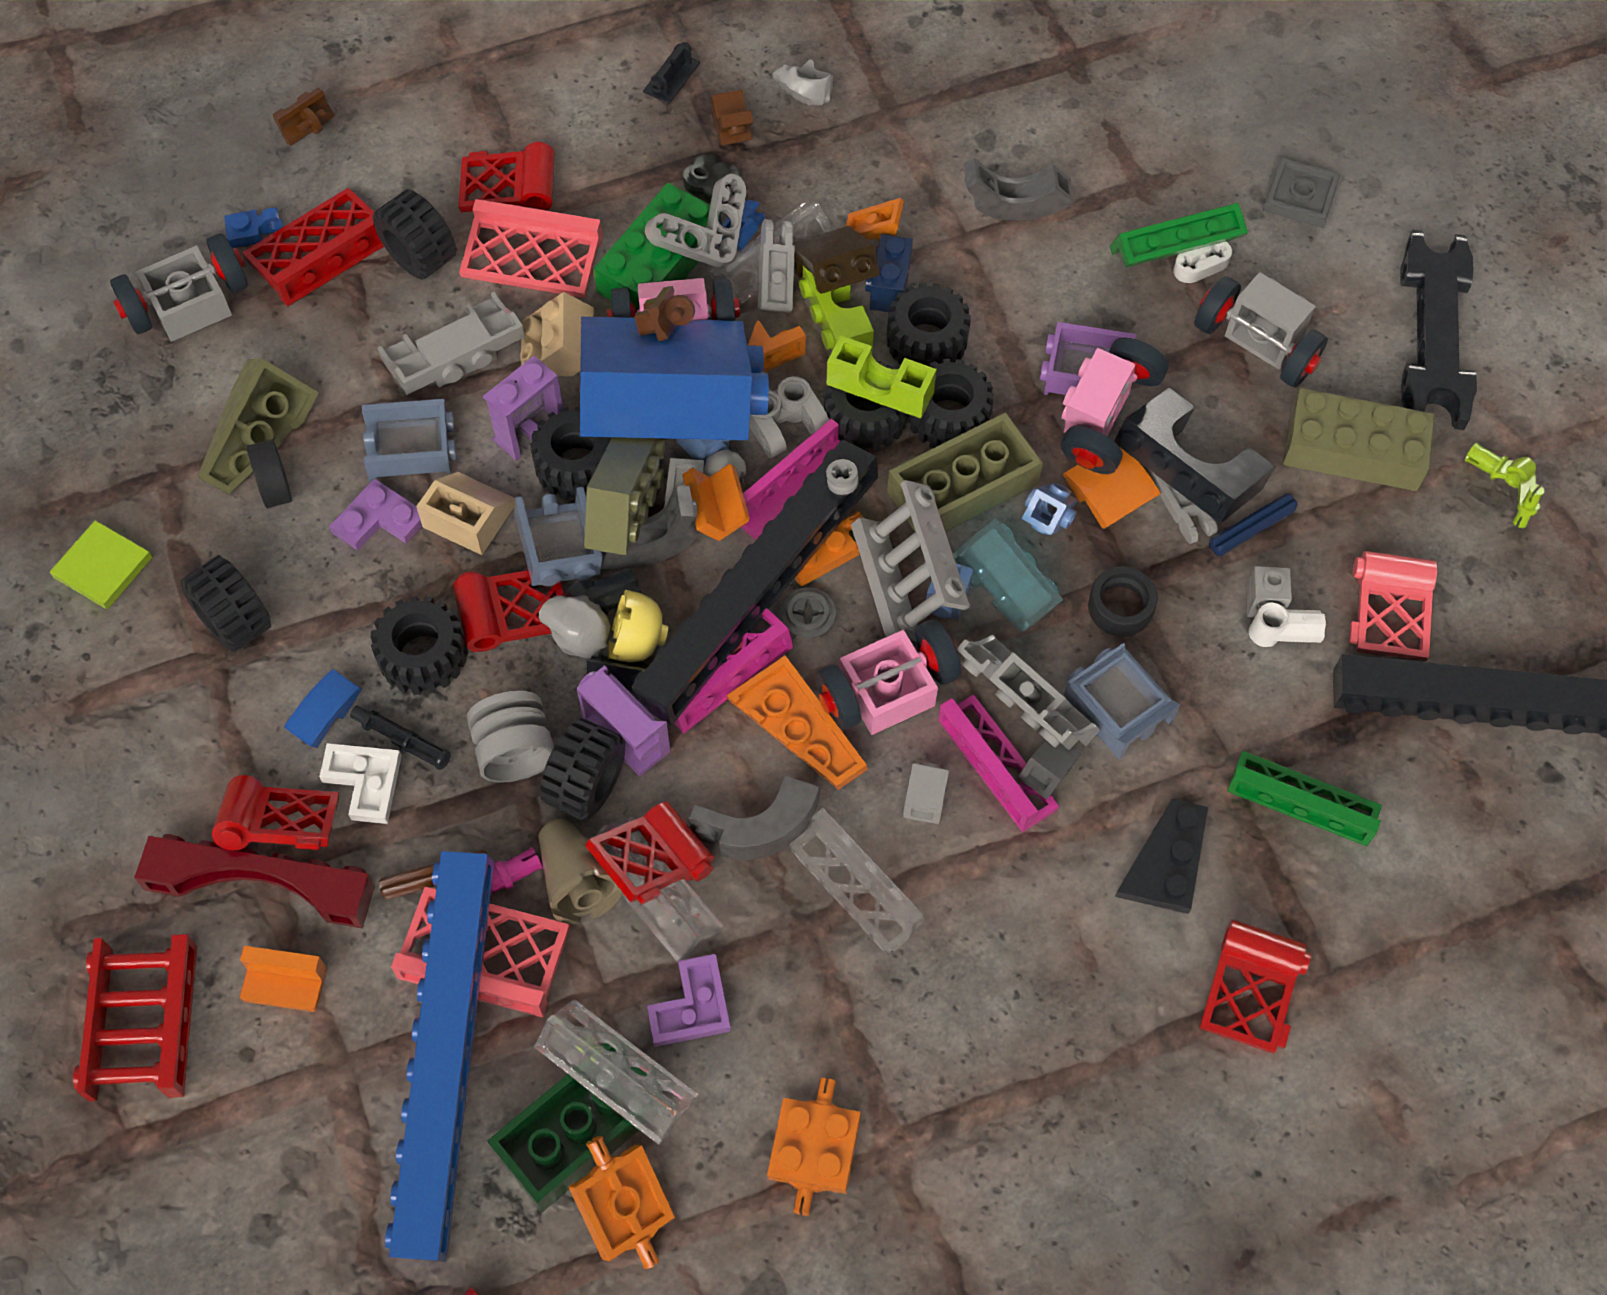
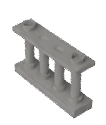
(882, 561)

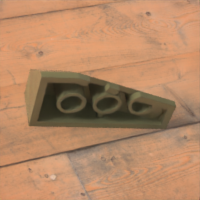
(259, 408)

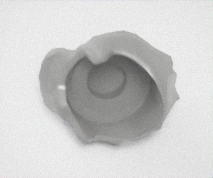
(805, 83)
(576, 625)

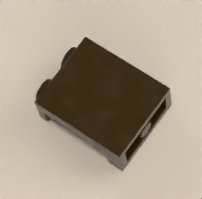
(836, 259)

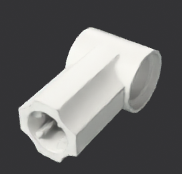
(1286, 625)

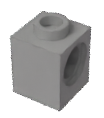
(1268, 586)
(925, 793)

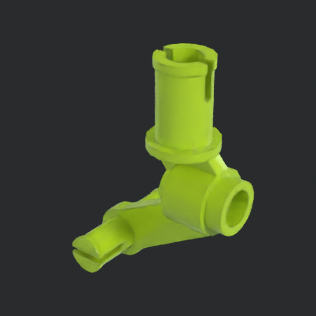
(1517, 473)

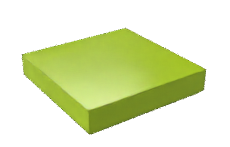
(101, 564)

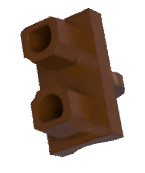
(303, 116)
(664, 314)

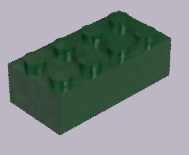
(549, 1138)

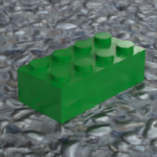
(637, 260)

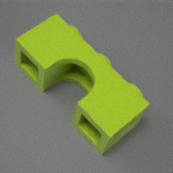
(834, 319)
(858, 373)

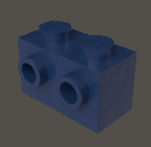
(894, 266)

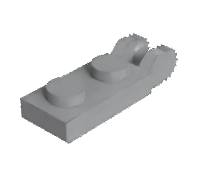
(776, 269)
(1182, 511)

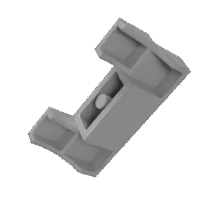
(454, 348)
(1023, 686)

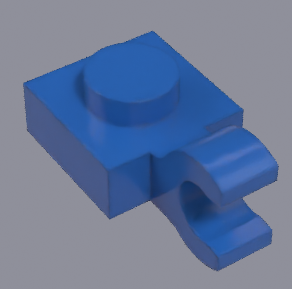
(749, 223)
(247, 226)

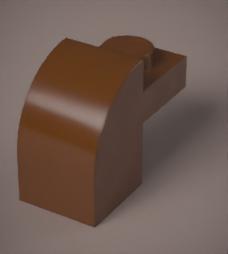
(731, 117)

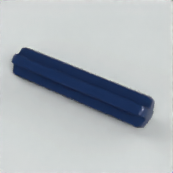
(1253, 524)

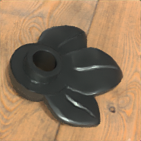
(706, 172)

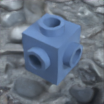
(1039, 508)

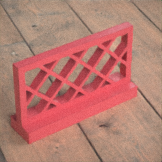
(532, 223)
(493, 988)

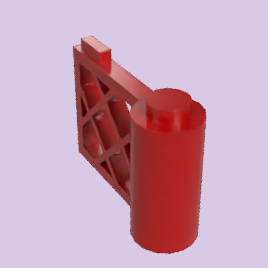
(532, 177)
(482, 609)
(248, 809)
(668, 841)
(1264, 956)

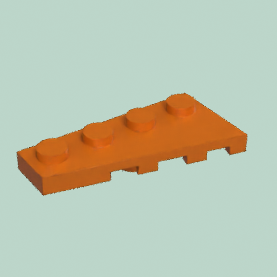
(794, 716)

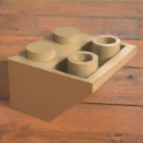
(555, 334)
(464, 511)

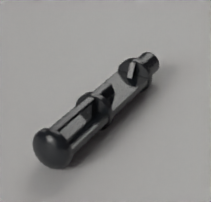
(402, 737)

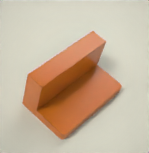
(718, 501)
(282, 978)

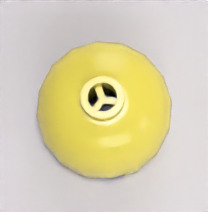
(636, 628)

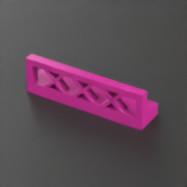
(768, 494)
(738, 669)
(991, 767)

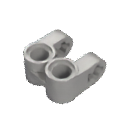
(782, 409)

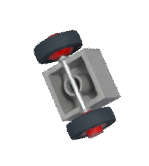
(182, 290)
(1266, 323)

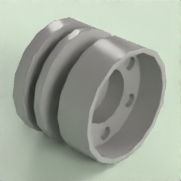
(510, 736)

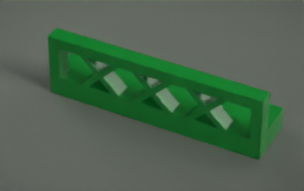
(1180, 235)
(1305, 804)

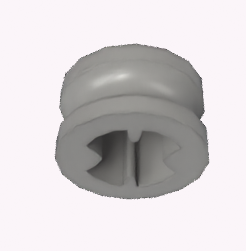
(844, 468)

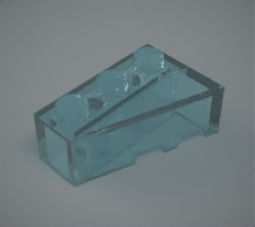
(1008, 575)

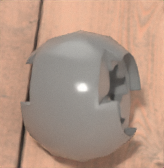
(723, 458)

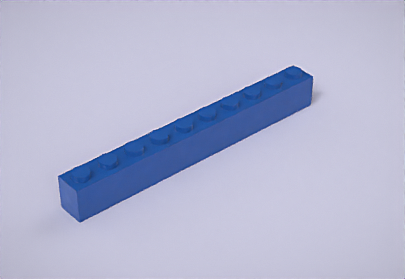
(442, 1058)

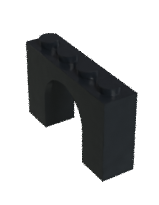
(1212, 487)

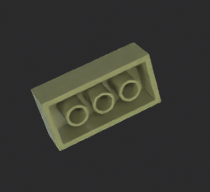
(1358, 439)
(971, 471)
(622, 493)

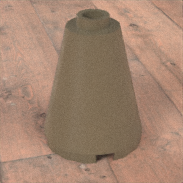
(572, 875)

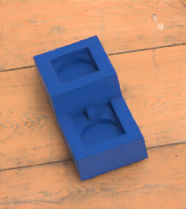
(320, 708)

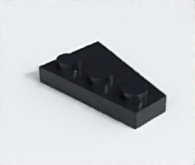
(1169, 861)

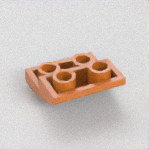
(1113, 494)

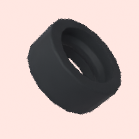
(269, 473)
(1127, 578)

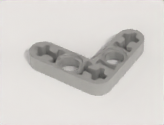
(707, 237)

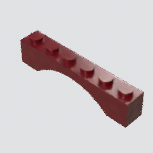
(181, 867)

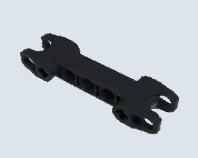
(1437, 372)

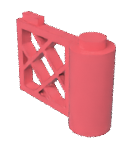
(1391, 578)

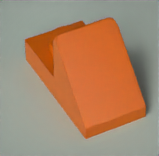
(877, 219)
(781, 348)

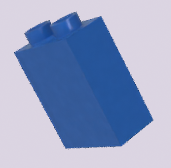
(676, 388)

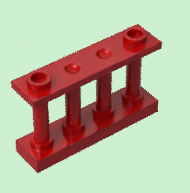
(171, 1035)

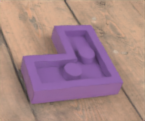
(376, 508)
(699, 1013)

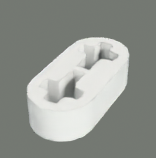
(1204, 263)

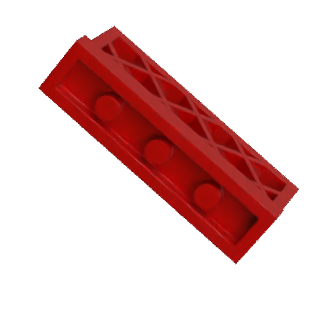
(326, 258)

